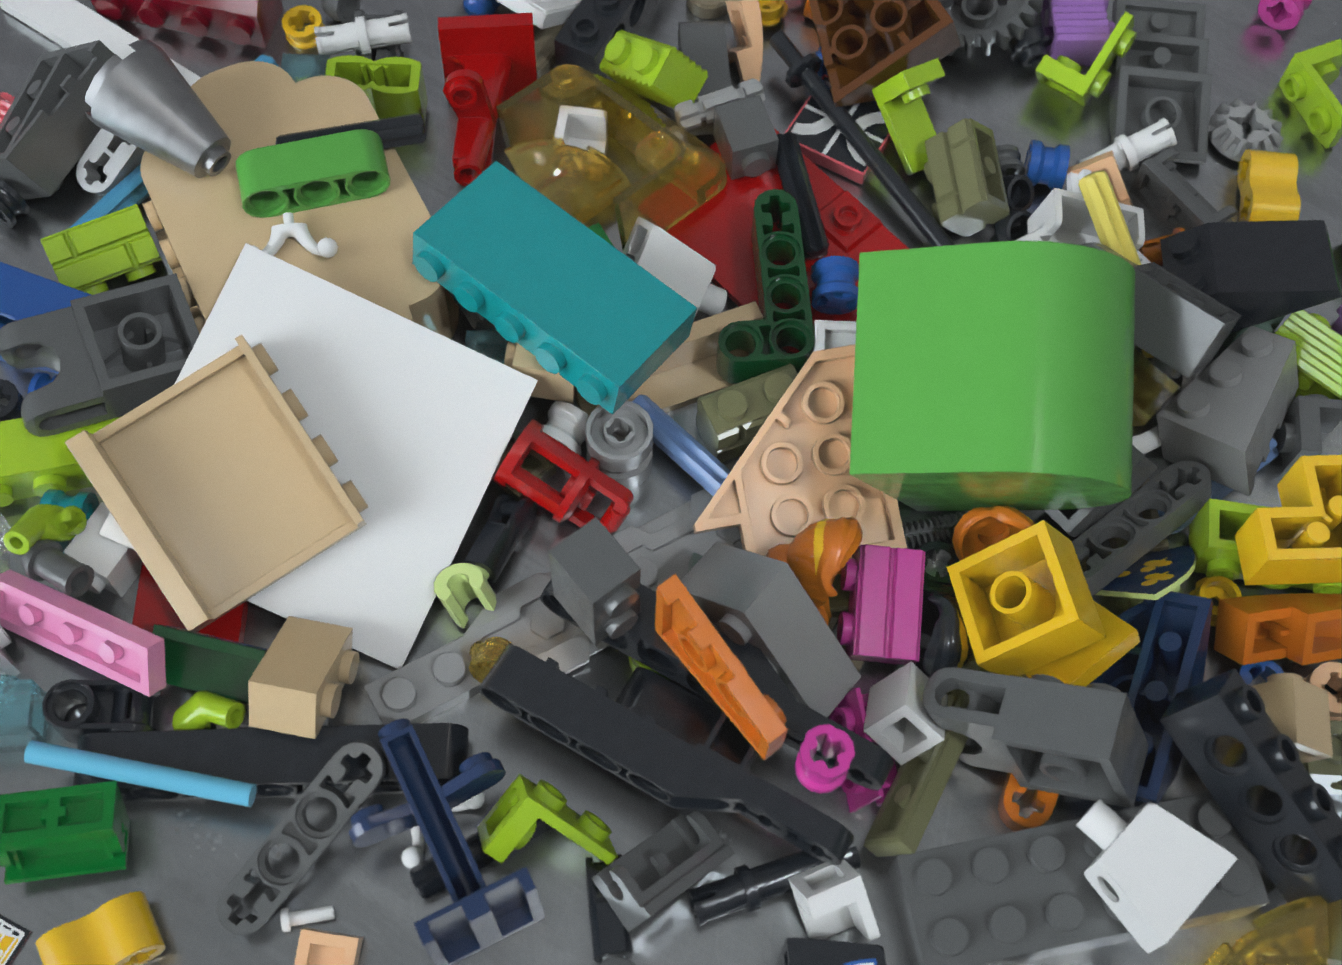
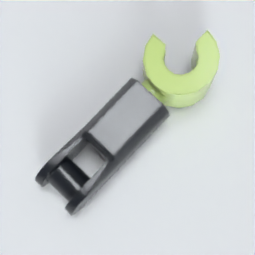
(487, 558)

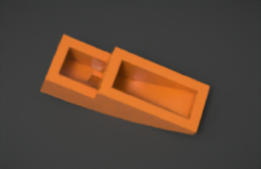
(1279, 627)

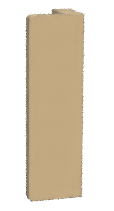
(692, 367)

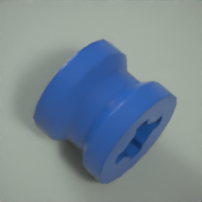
(1047, 164)
(835, 285)

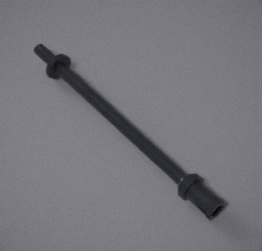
(804, 72)

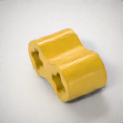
(1268, 186)
(113, 934)

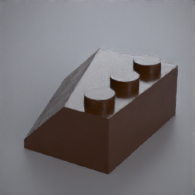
(878, 39)

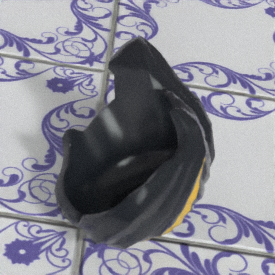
(943, 631)

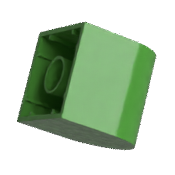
(995, 376)

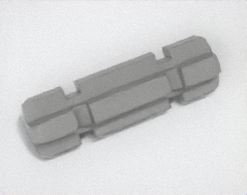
(690, 114)

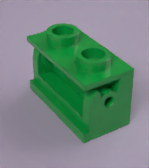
(63, 832)

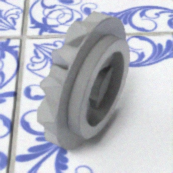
(1227, 134)

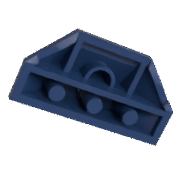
(1152, 673)

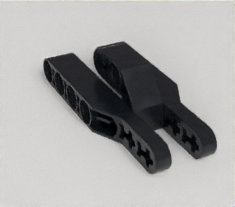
(673, 739)

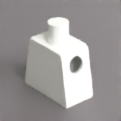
(675, 266)
(1151, 869)

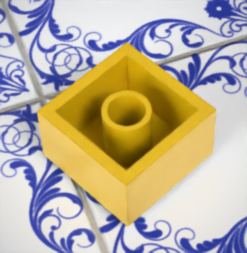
(1025, 601)

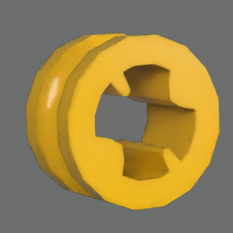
(294, 20)

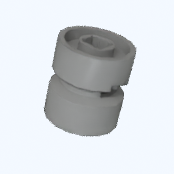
(621, 443)

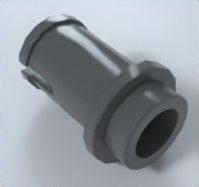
(50, 563)

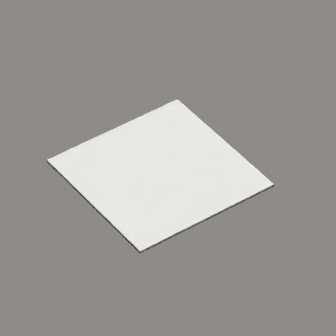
(405, 417)

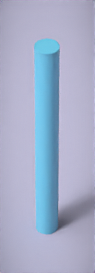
(140, 773)

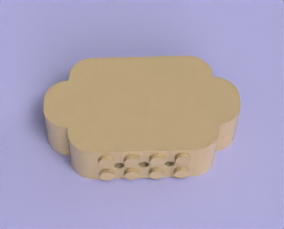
(209, 227)

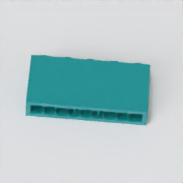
(552, 286)

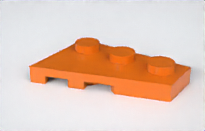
(716, 668)

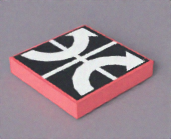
(828, 147)

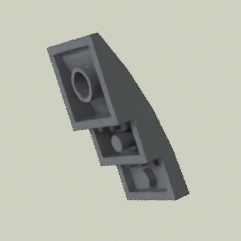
(1163, 75)

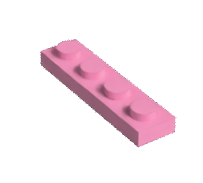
(82, 633)

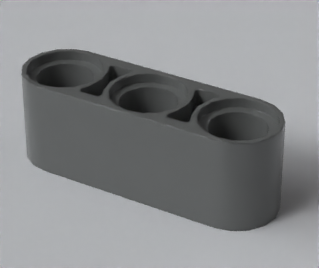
(707, 46)

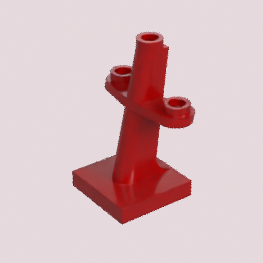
(483, 65)

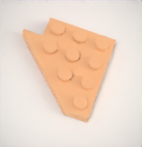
(801, 467)

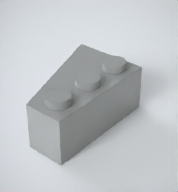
(1233, 409)
(767, 606)

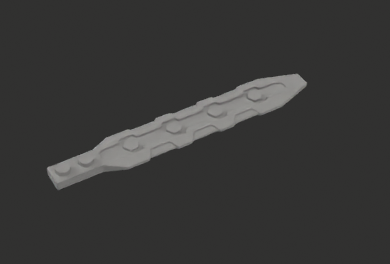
(443, 675)

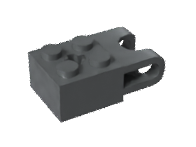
(1176, 319)
(108, 353)
(1045, 732)

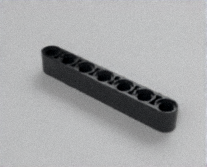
(270, 759)

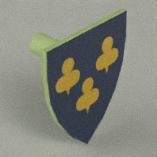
(1153, 575)

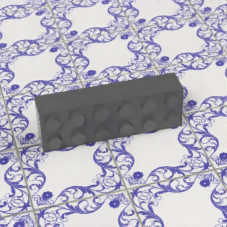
(1028, 893)

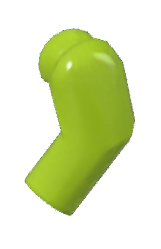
(44, 523)
(208, 708)

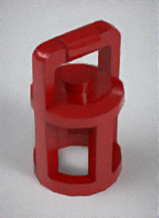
(578, 491)

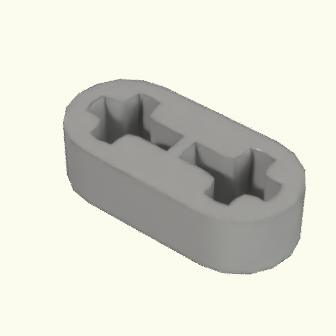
(112, 153)

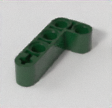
(774, 286)

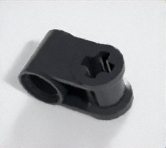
(108, 709)

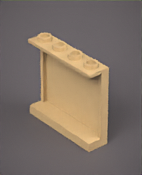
(220, 485)

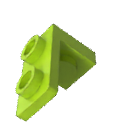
(1065, 74)
(1307, 88)
(906, 114)
(515, 818)

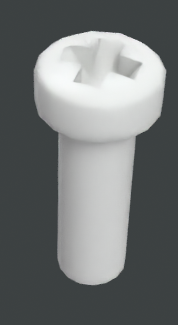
(305, 916)

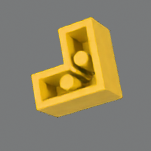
(1304, 535)

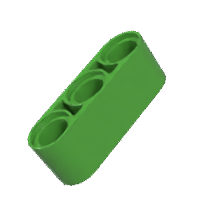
(312, 173)

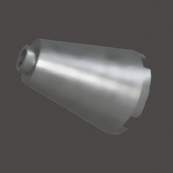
(157, 111)

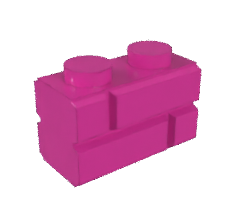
(883, 604)

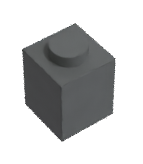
(745, 137)

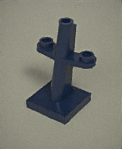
(478, 911)

